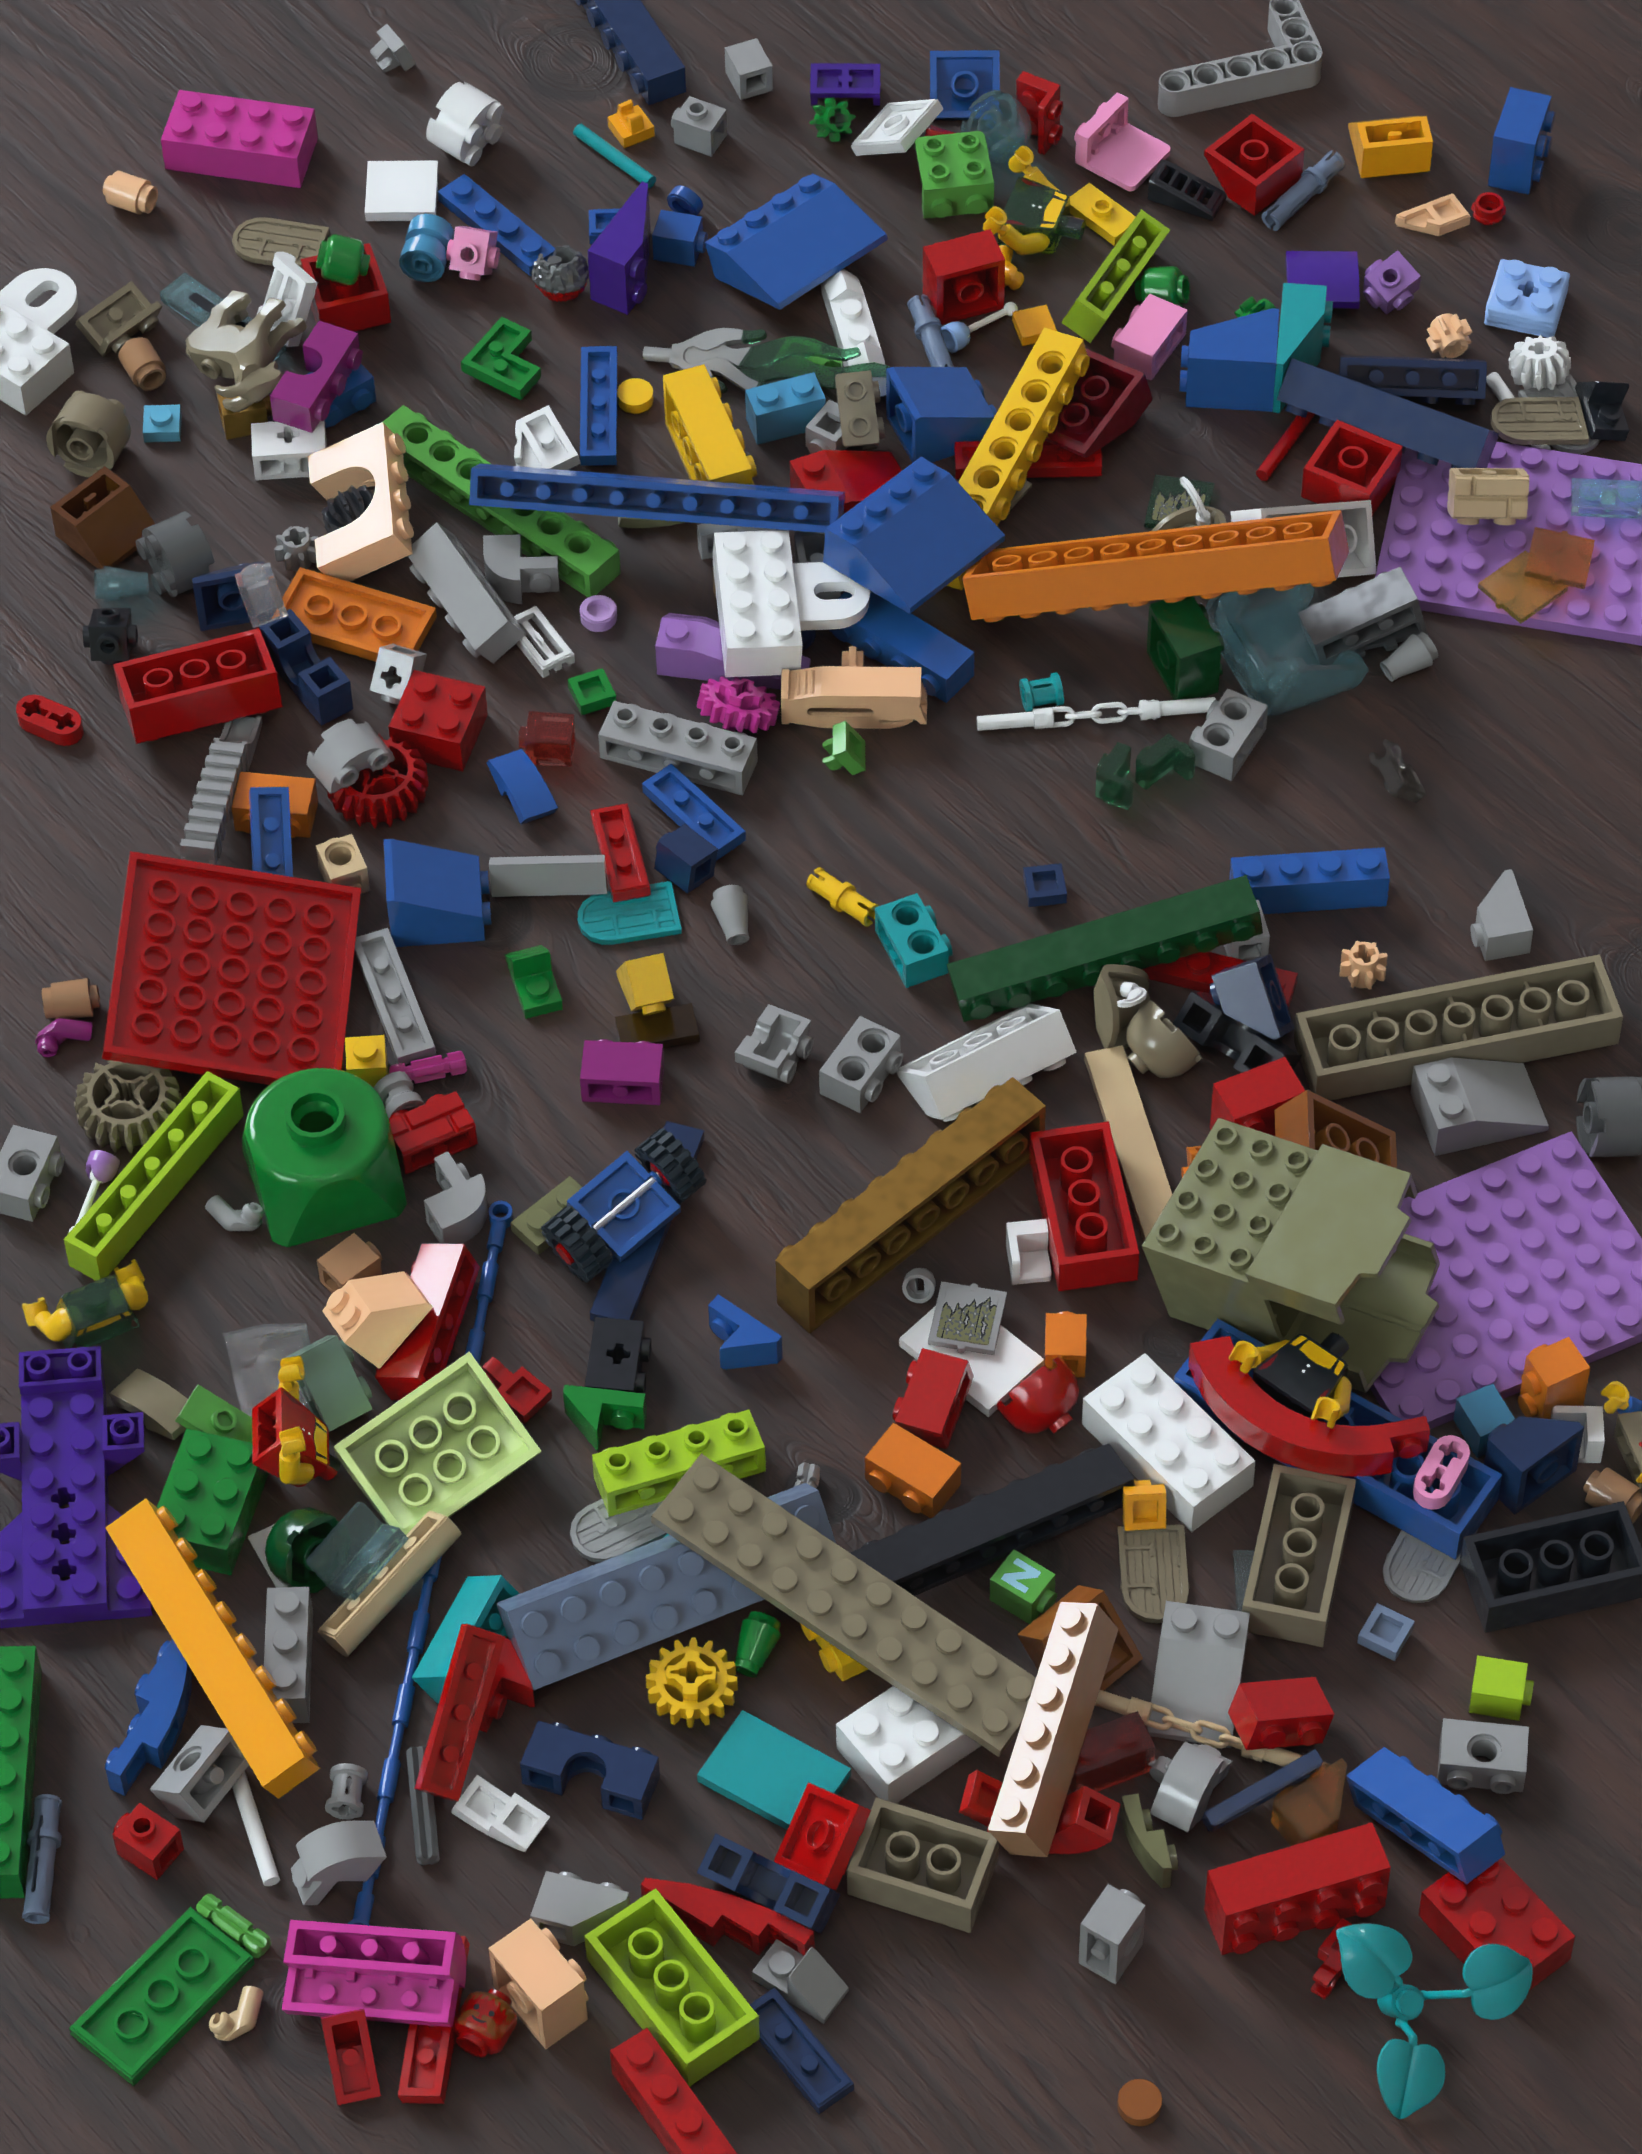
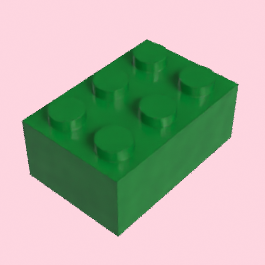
(213, 1497)

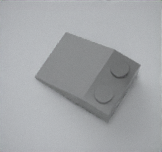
(1474, 1103)
(1198, 1667)

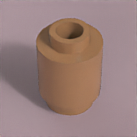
(142, 363)
(70, 999)
(1609, 1488)

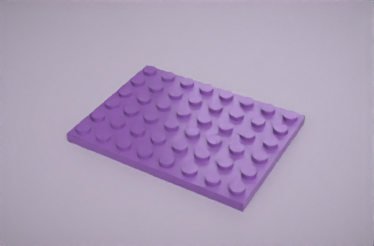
(1451, 558)
(1524, 1260)

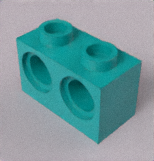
(906, 932)

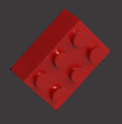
(1500, 1911)

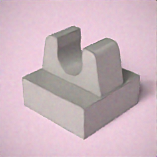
(391, 51)

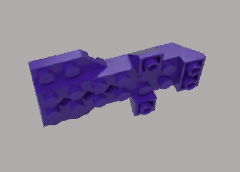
(65, 1458)

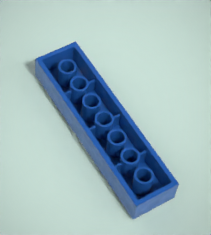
(1391, 1494)

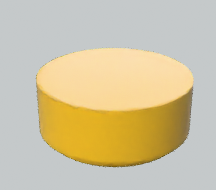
(635, 395)

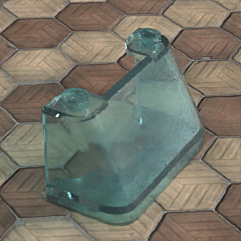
(1271, 652)

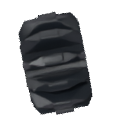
(346, 507)

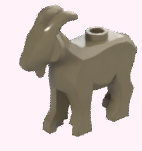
(242, 352)

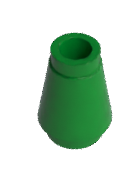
(756, 1641)

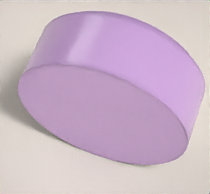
(598, 613)

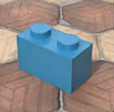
(783, 407)

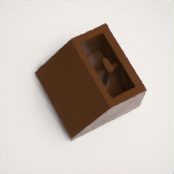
(101, 519)

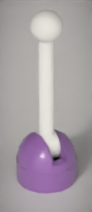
(100, 1168)

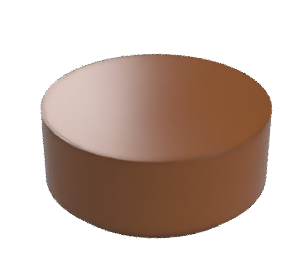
(1139, 2102)

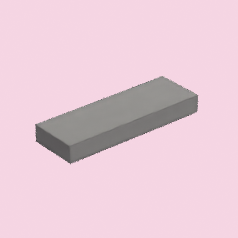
(548, 875)

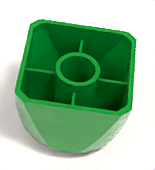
(321, 1156)

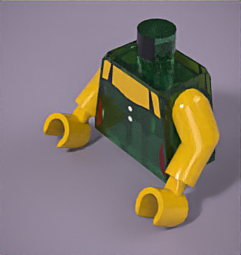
(1034, 212)
(93, 1310)

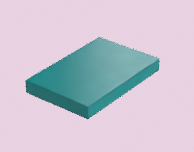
(768, 1769)

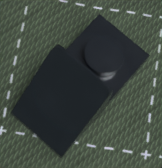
(1603, 409)

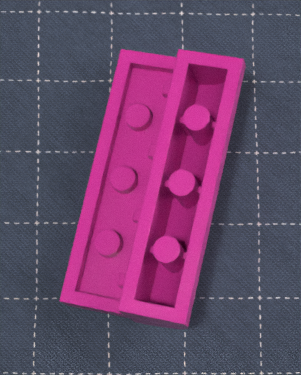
(385, 1970)

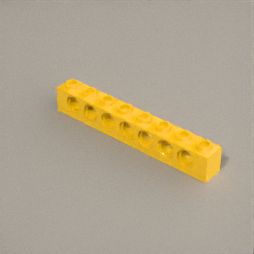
(1020, 411)

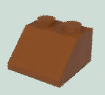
(1124, 1651)

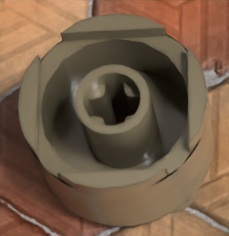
(89, 433)

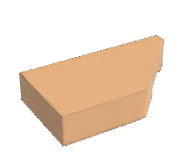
(1435, 216)

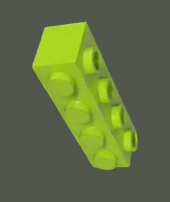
(652, 1467)

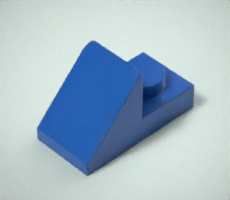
(745, 1338)

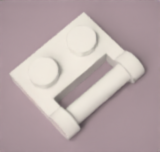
(294, 288)

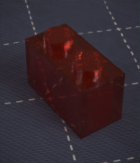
(1114, 1753)

